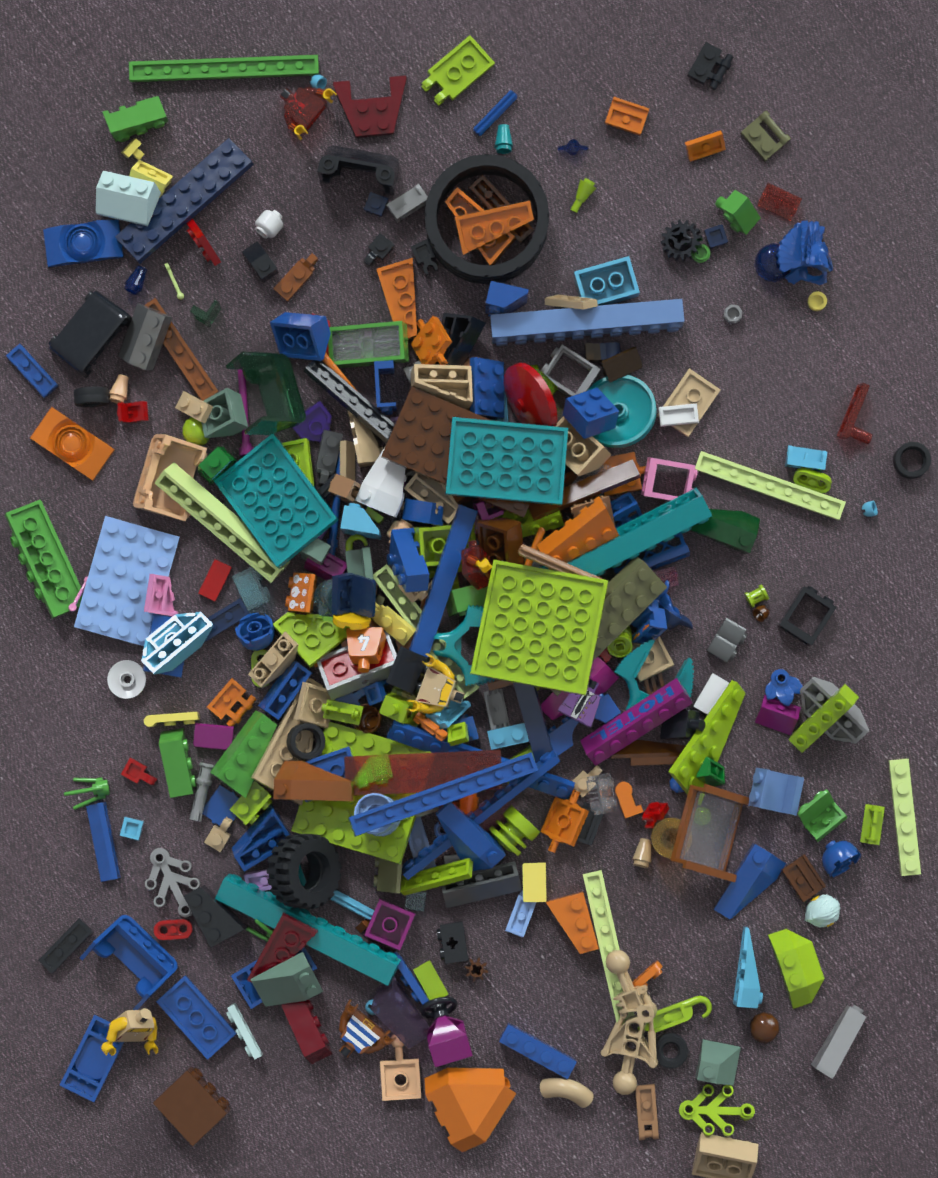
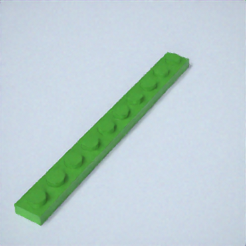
(223, 68)

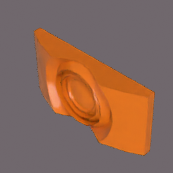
(72, 443)

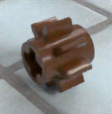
(477, 963)

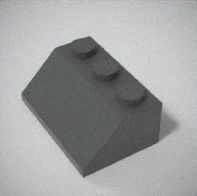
(145, 337)

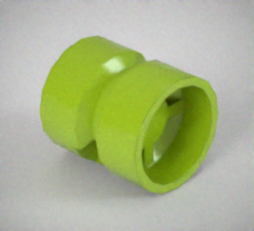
(622, 644)

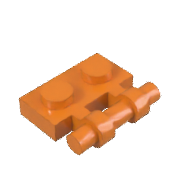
(227, 699)

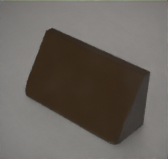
(621, 364)

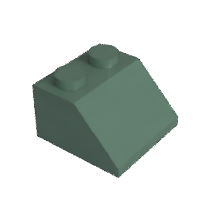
(226, 416)

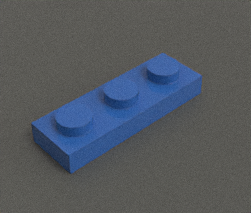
(409, 979)

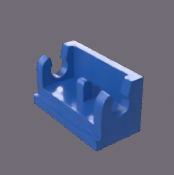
(422, 512)

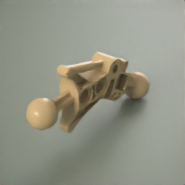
(630, 1000)

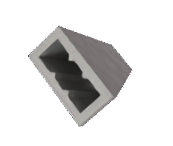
(839, 1041)

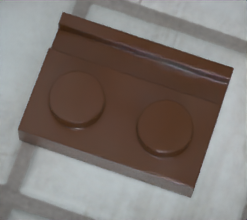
(803, 878)

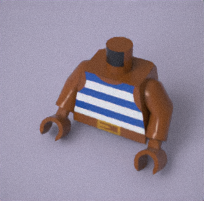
(361, 1032)

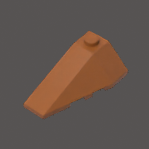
(306, 782)

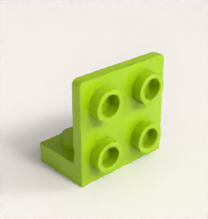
(248, 807)

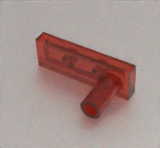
(847, 427)

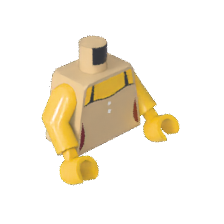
(436, 688)
(132, 1027)

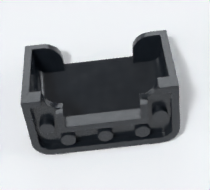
(383, 165)
(89, 332)

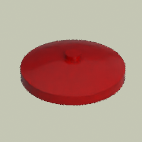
(529, 396)

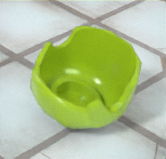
(193, 432)

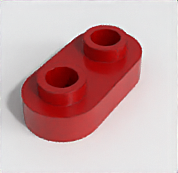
(173, 929)

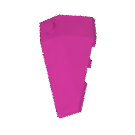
(599, 673)

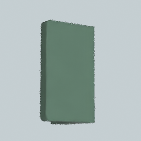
(359, 562)

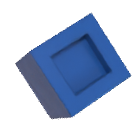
(376, 693)

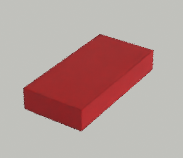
(215, 580)

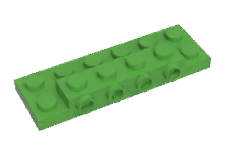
(43, 557)

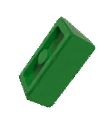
(711, 773)

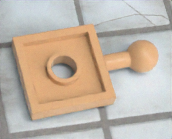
(407, 1067)

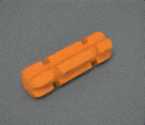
(430, 726)

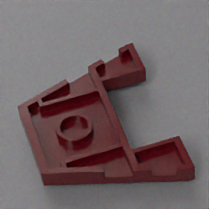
(372, 115)

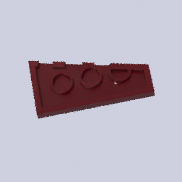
(284, 943)

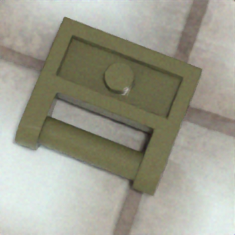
(759, 138)

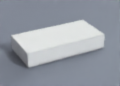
(678, 415)
(710, 694)

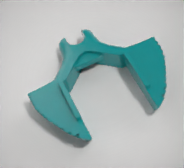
(453, 645)
(632, 663)

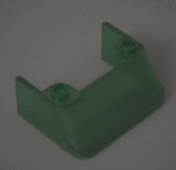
(277, 387)

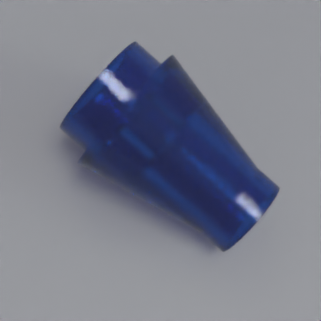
(136, 280)

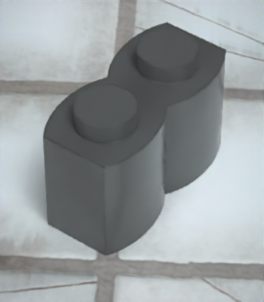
(726, 640)

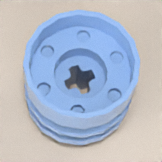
(373, 801)

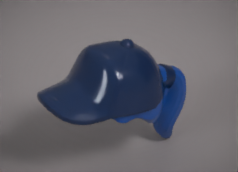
(672, 614)

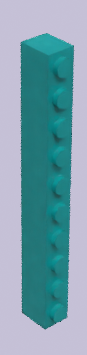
(329, 939)

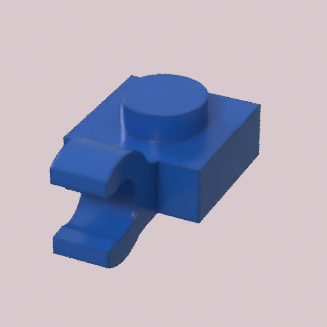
(352, 698)

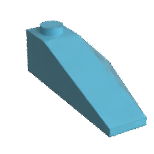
(747, 984)

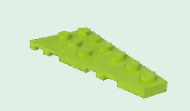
(710, 740)

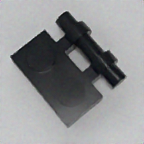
(706, 61)

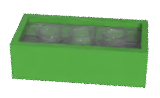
(368, 343)

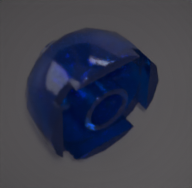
(767, 265)

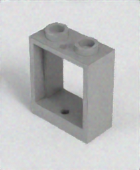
(556, 354)

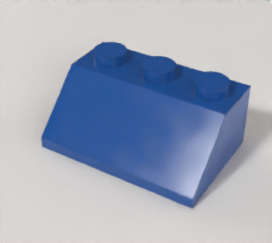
(504, 298)
(301, 335)

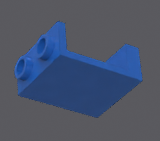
(383, 367)

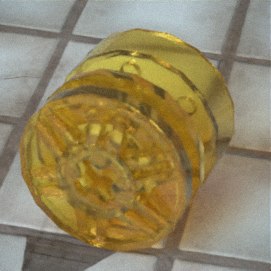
(661, 832)

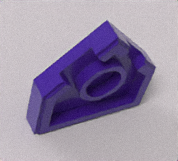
(316, 421)

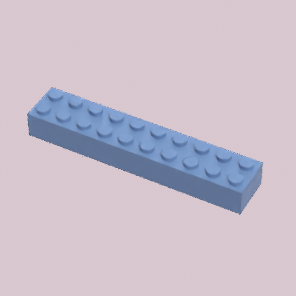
(592, 322)

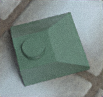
(717, 1062)

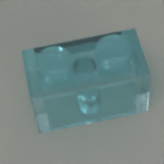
(251, 589)

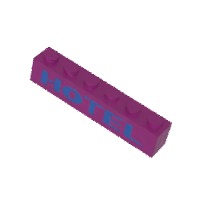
(636, 721)

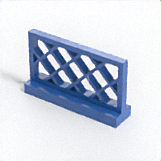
(664, 557)

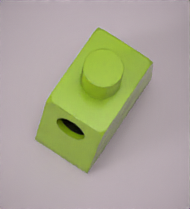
(395, 707)

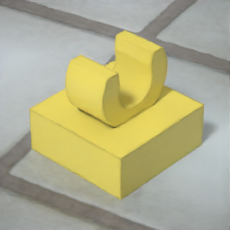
(132, 149)

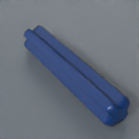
(495, 113)

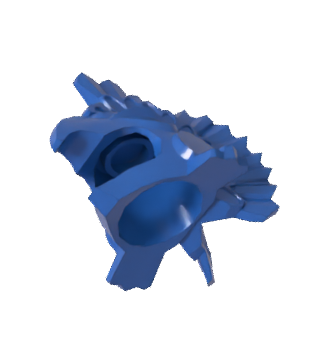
(804, 249)

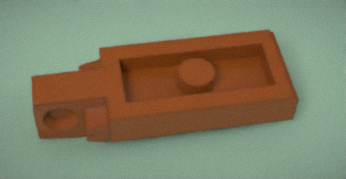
(296, 277)

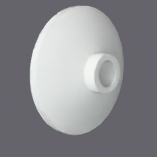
(119, 672)

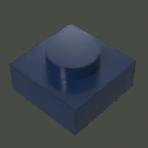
(375, 204)
(716, 236)

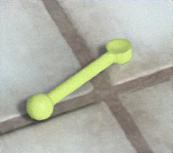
(180, 295)

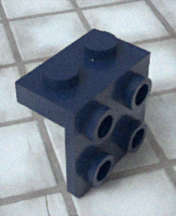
(353, 594)

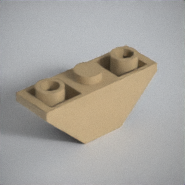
(275, 661)

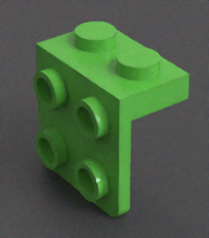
(821, 815)

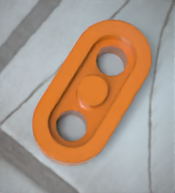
(652, 971)

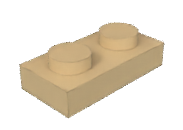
(194, 407)

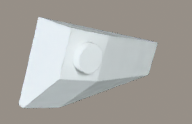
(383, 487)

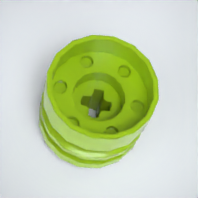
(514, 830)

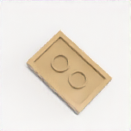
(692, 390)

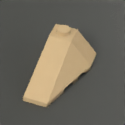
(364, 442)

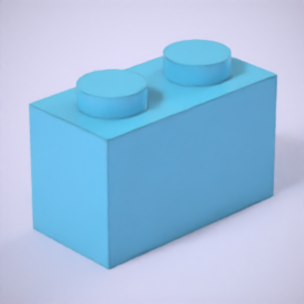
(507, 736)

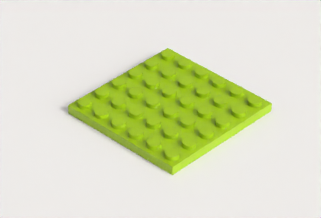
(539, 627)
(331, 817)

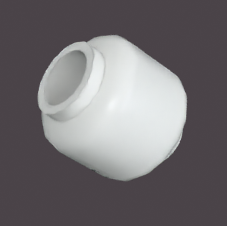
(269, 224)

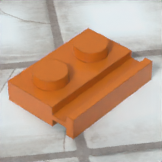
(627, 116)

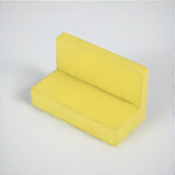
(147, 172)
(534, 882)

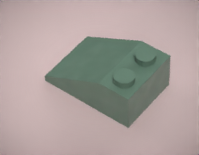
(287, 982)

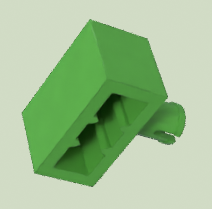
(738, 212)

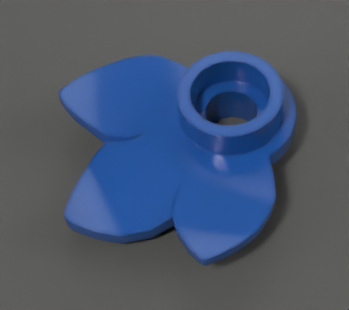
(783, 690)

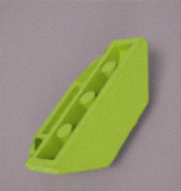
(797, 966)

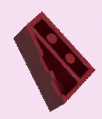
(307, 1030)

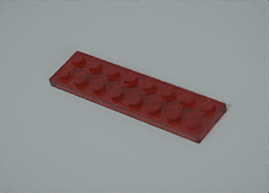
(424, 770)

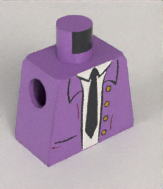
(582, 707)

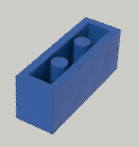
(284, 690)

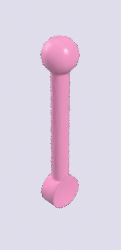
(72, 607)

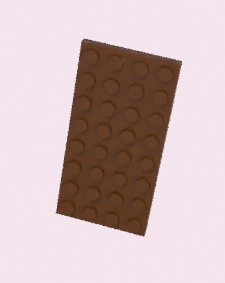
(423, 441)

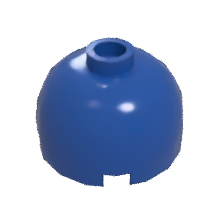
(255, 631)
(839, 857)

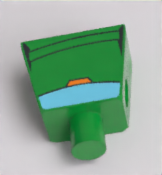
(215, 464)

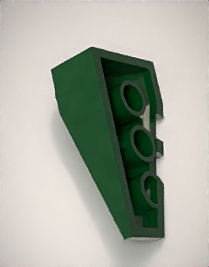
(730, 528)

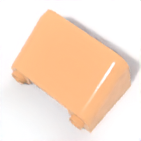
(161, 454)

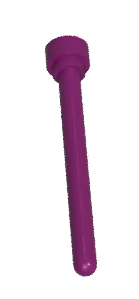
(246, 446)

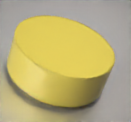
(817, 301)

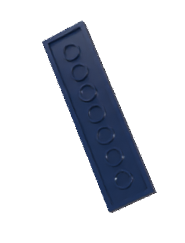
(186, 200)

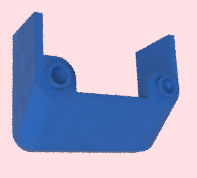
(138, 952)

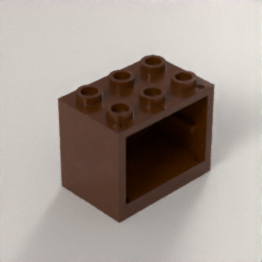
(192, 1105)

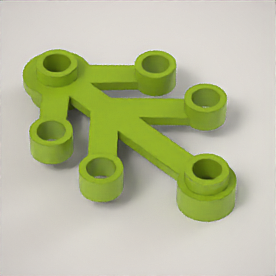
(713, 1111)

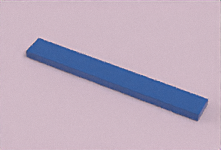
(443, 580)

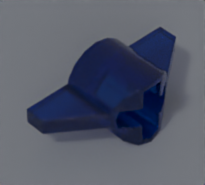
(573, 147)

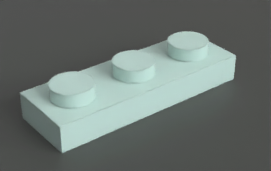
(243, 1031)

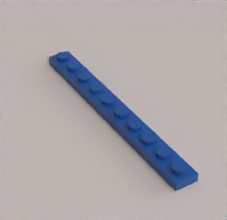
(425, 741)
(442, 794)
(484, 811)

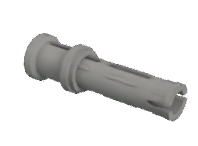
(203, 783)

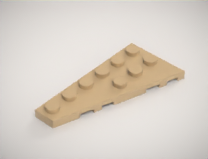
(277, 749)

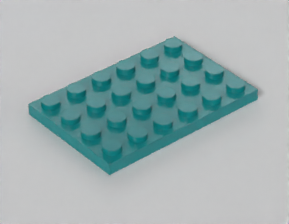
(506, 461)
(276, 500)

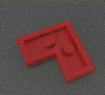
(201, 241)

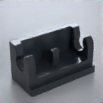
(590, 826)

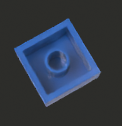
(590, 413)

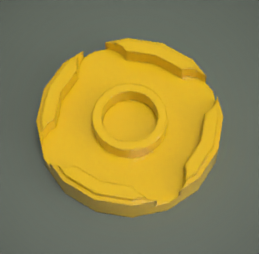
(351, 620)

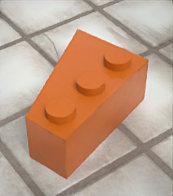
(575, 920)

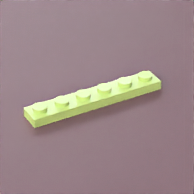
(904, 817)

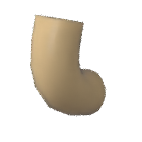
(566, 1089)

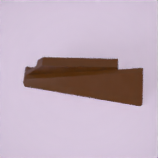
(650, 753)

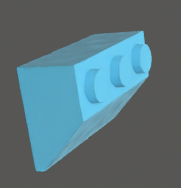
(357, 521)

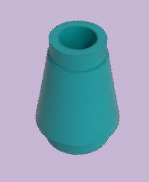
(503, 140)

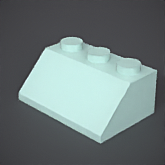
(126, 198)

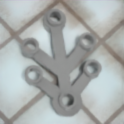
(170, 879)

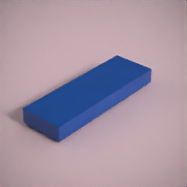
(32, 370)

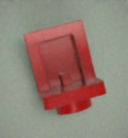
(132, 412)

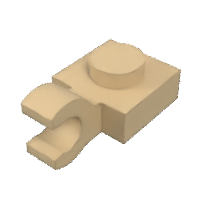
(580, 780)
(218, 835)

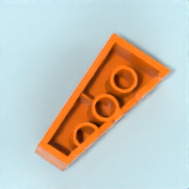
(460, 205)
(582, 534)

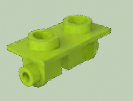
(342, 712)
(872, 824)

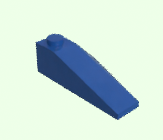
(469, 838)
(754, 875)

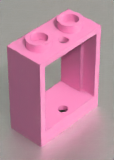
(650, 472)

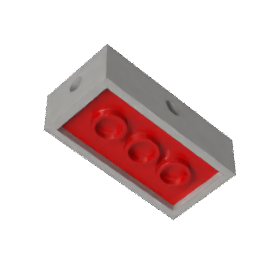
(344, 678)

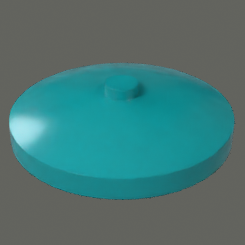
(635, 407)

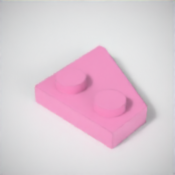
(159, 596)

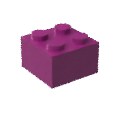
(389, 924)

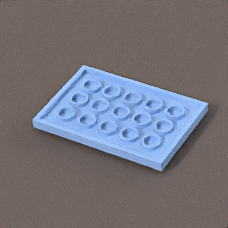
(120, 578)

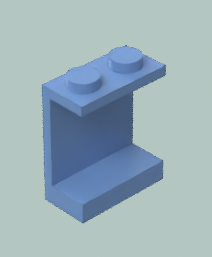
(776, 791)

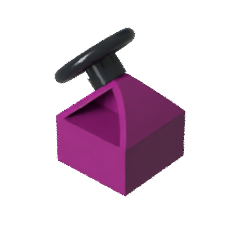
(446, 1035)

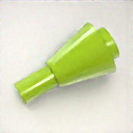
(584, 190)

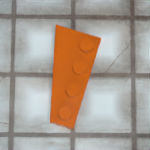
(399, 292)

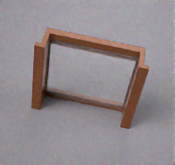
(708, 830)

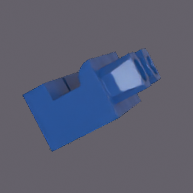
(649, 624)

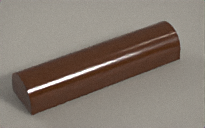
(492, 199)

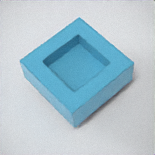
(131, 828)

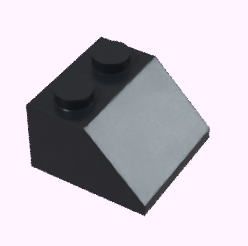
(407, 672)

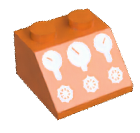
(302, 593)

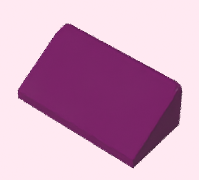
(213, 736)

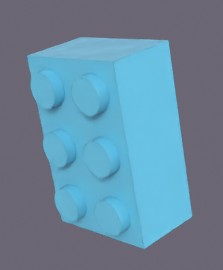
(607, 282)

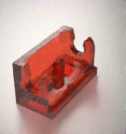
(779, 202)

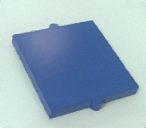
(219, 805)

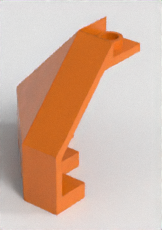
(469, 1102)

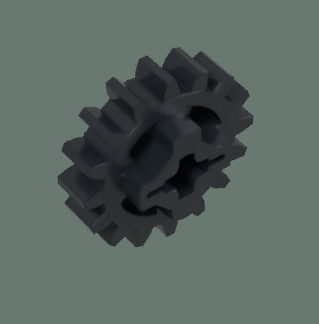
(677, 233)

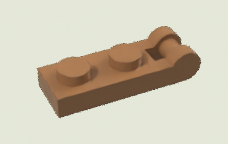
(646, 1111)

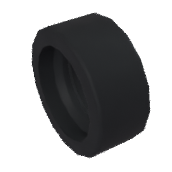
(912, 474)
(320, 744)

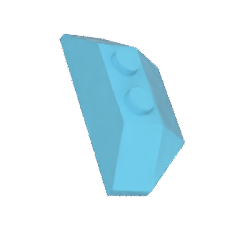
(175, 641)

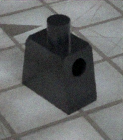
(682, 725)

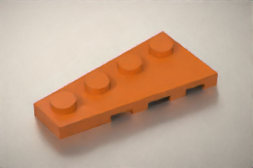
(486, 225)

